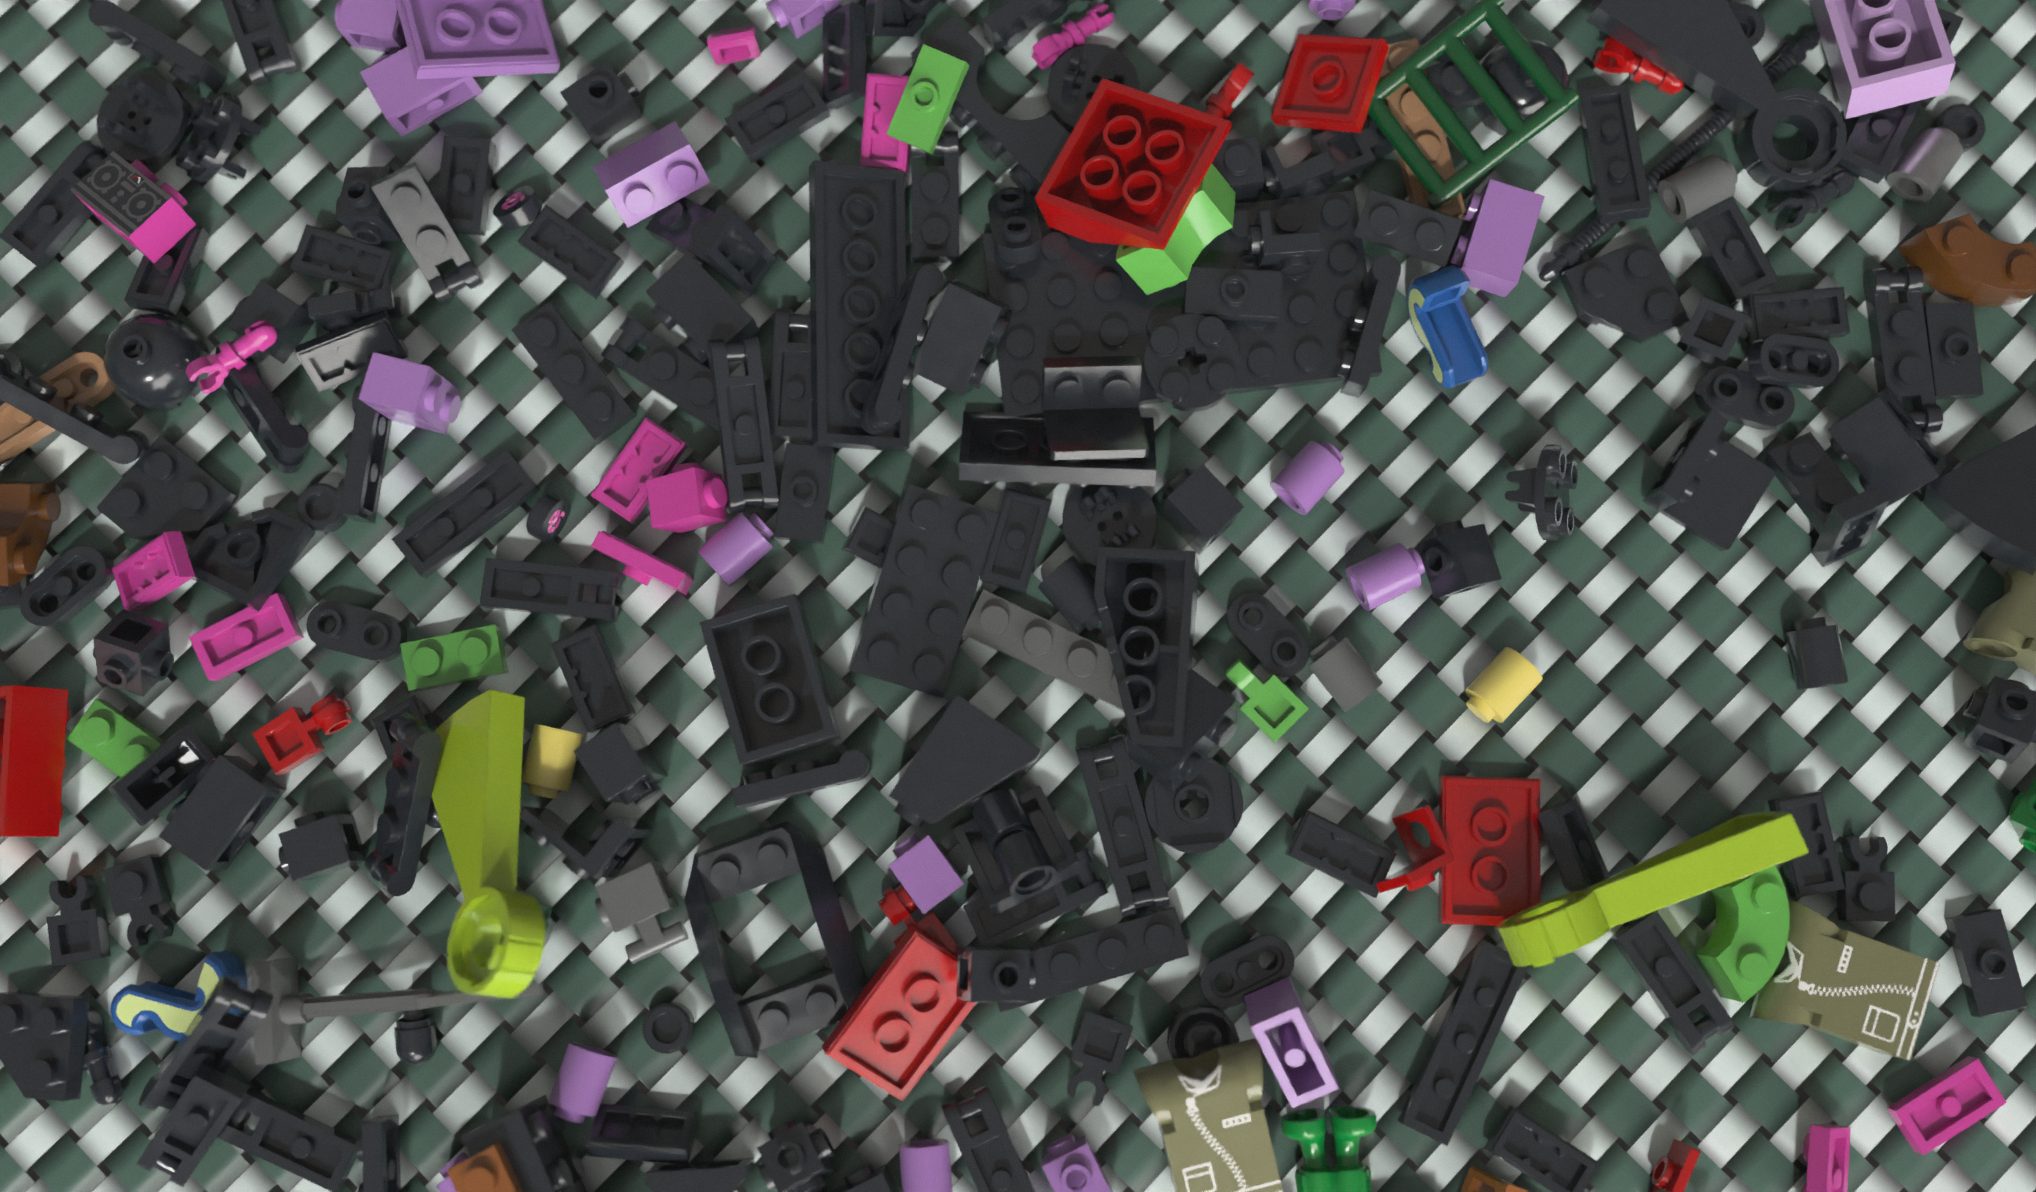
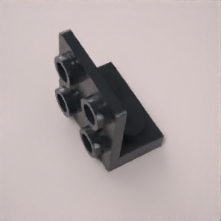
(1093, 408)
(1709, 483)
(599, 857)

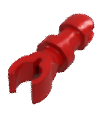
(1620, 59)
(1220, 103)

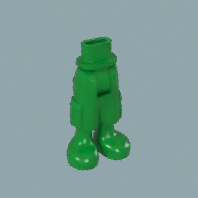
(1348, 1127)

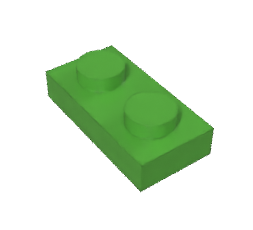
(454, 658)
(113, 737)

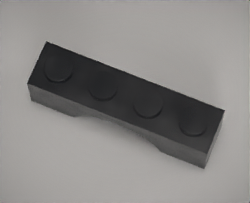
(1022, 145)

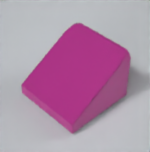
(734, 44)

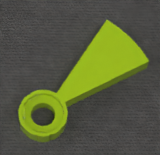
(480, 814)
(1683, 871)

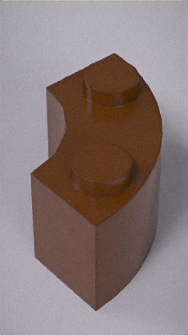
(1971, 264)
(25, 526)

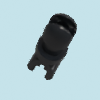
(1814, 198)
(106, 1086)

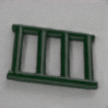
(1518, 129)

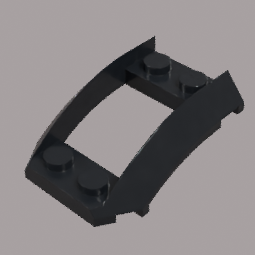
(795, 1006)

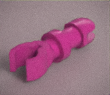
(1052, 47)
(257, 337)

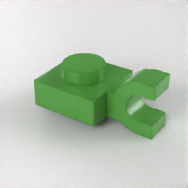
(1269, 703)

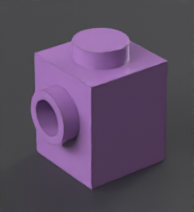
(925, 871)
(1074, 1166)

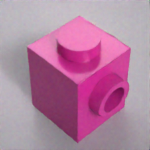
(687, 499)

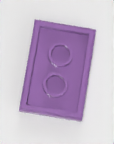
(477, 37)

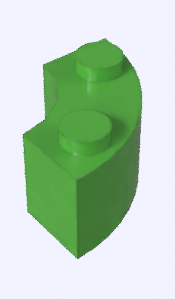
(1204, 219)
(1747, 934)

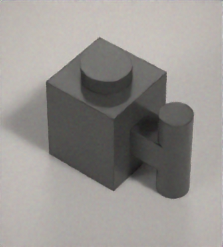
(639, 900)

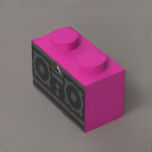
(135, 206)

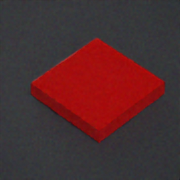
(1330, 82)

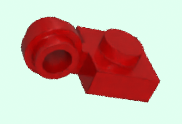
(293, 737)
(899, 907)

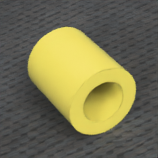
(1502, 686)
(550, 761)

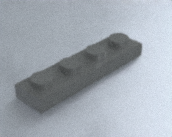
(1044, 647)

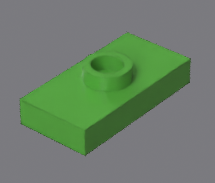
(928, 99)

